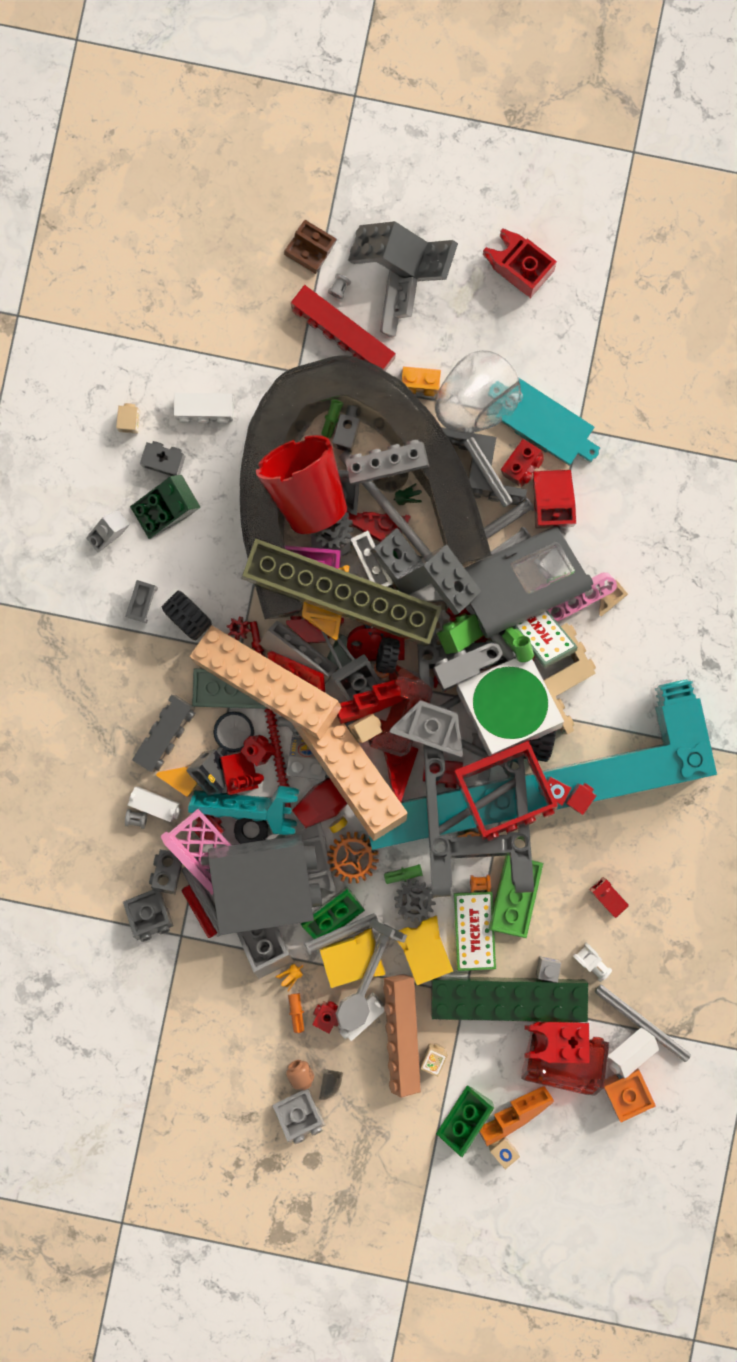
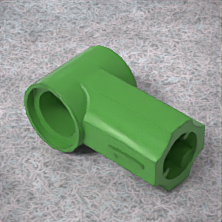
(519, 644)

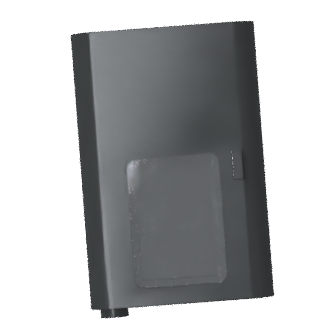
(526, 583)

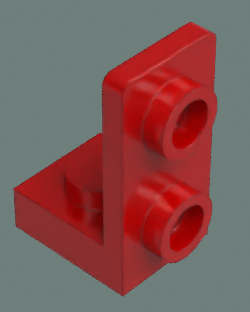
(609, 897)

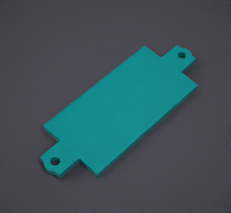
(551, 426)

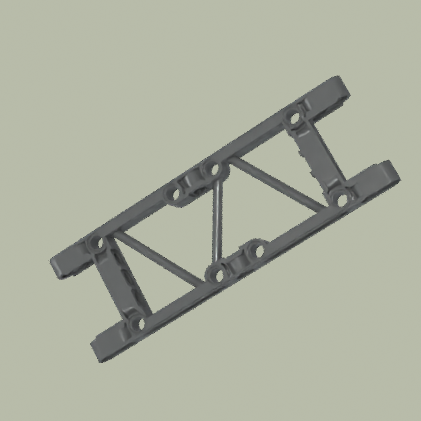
(471, 846)

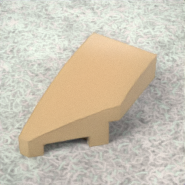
(612, 599)

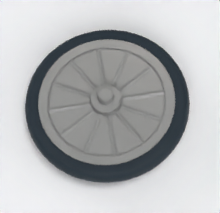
(232, 731)

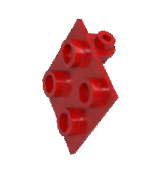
(239, 774)

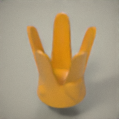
(293, 974)

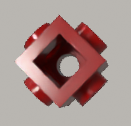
(257, 749)
(209, 835)
(323, 1022)

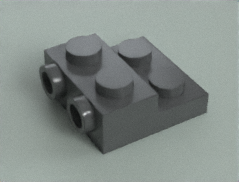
(148, 915)

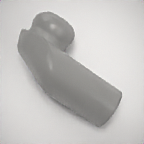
(284, 722)

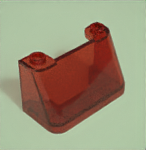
(413, 690)
(574, 1077)

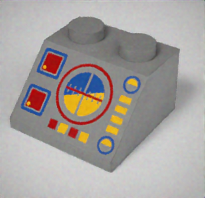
(303, 762)

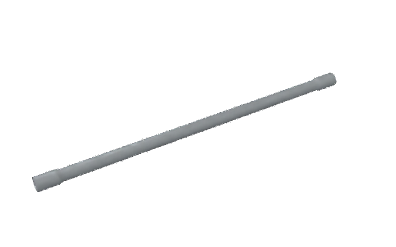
(418, 544)

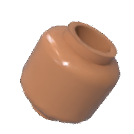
(300, 1075)

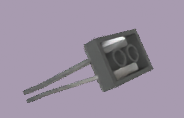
(354, 677)

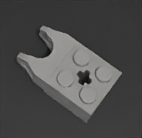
(465, 665)

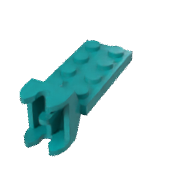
(250, 807)

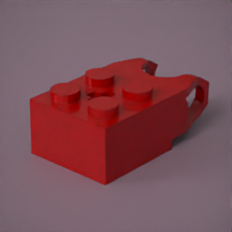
(521, 263)
(560, 1042)

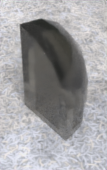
(330, 1084)

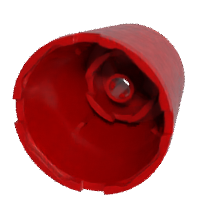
(304, 483)

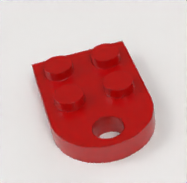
(370, 644)

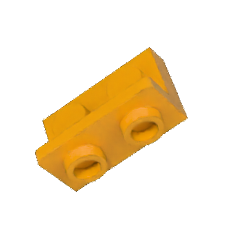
(422, 380)

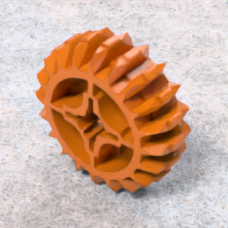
(360, 872)

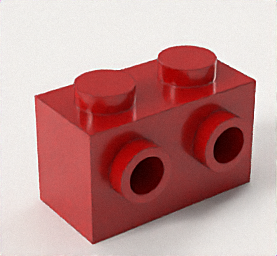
(522, 463)

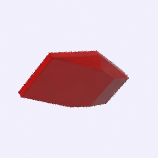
(319, 804)

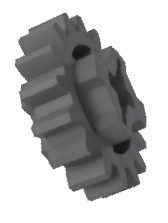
(340, 526)
(407, 906)

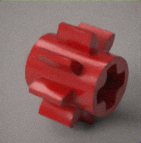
(233, 627)

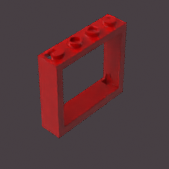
(495, 760)

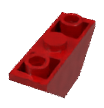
(306, 630)

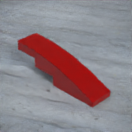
(370, 702)

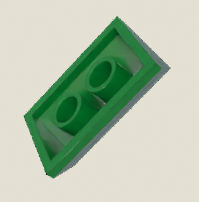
(334, 914)
(465, 1120)

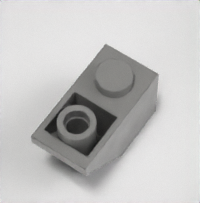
(107, 530)

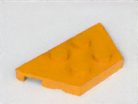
(324, 620)

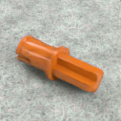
(296, 1012)

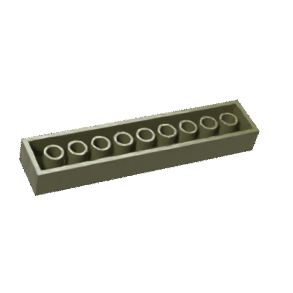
(341, 592)

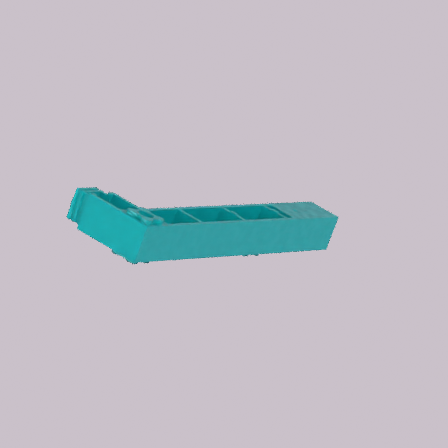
(681, 758)

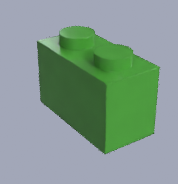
(460, 633)

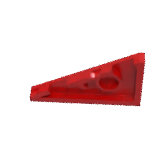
(377, 524)
(399, 770)

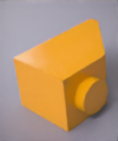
(179, 779)

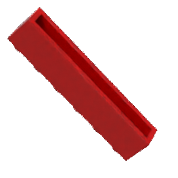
(341, 328)

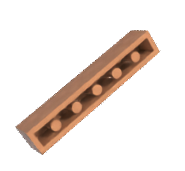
(402, 1035)

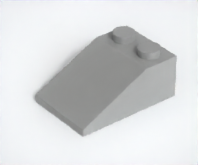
(265, 950)

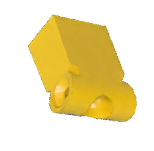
(425, 951)
(349, 958)

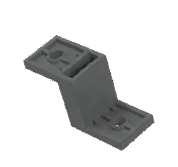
(402, 251)
(477, 480)
(437, 568)

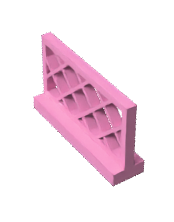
(188, 858)

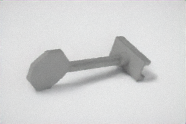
(354, 1009)

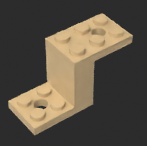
(569, 676)

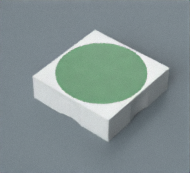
(509, 705)

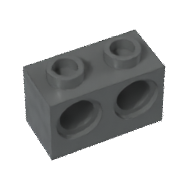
(171, 872)

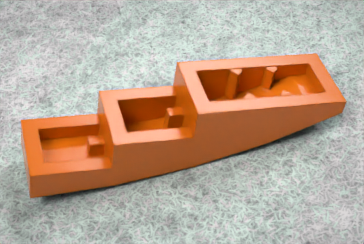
(521, 1112)

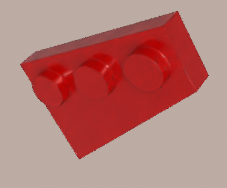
(307, 674)

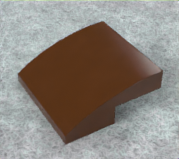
(310, 246)

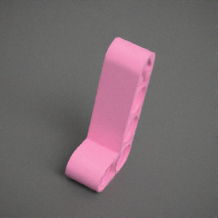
(582, 601)

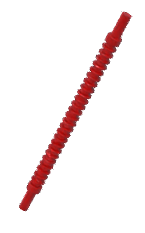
(280, 769)

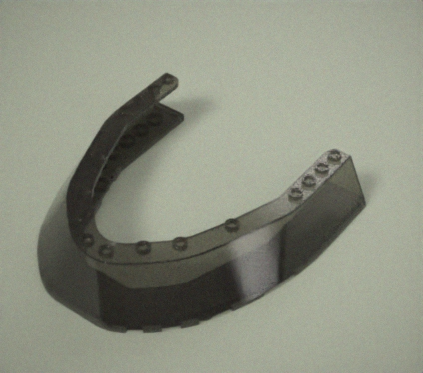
(388, 408)

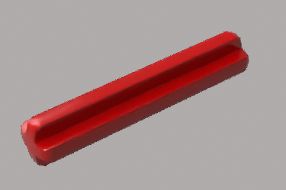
(199, 912)

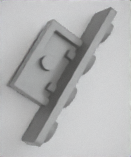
(397, 302)

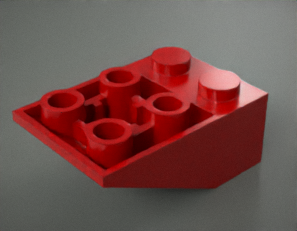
(554, 499)

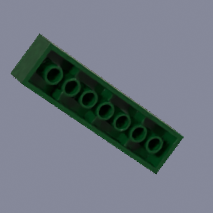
(509, 999)

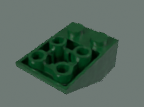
(165, 506)

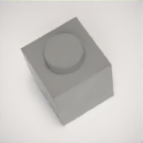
(548, 969)

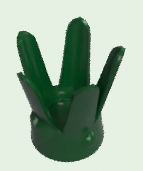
(404, 496)

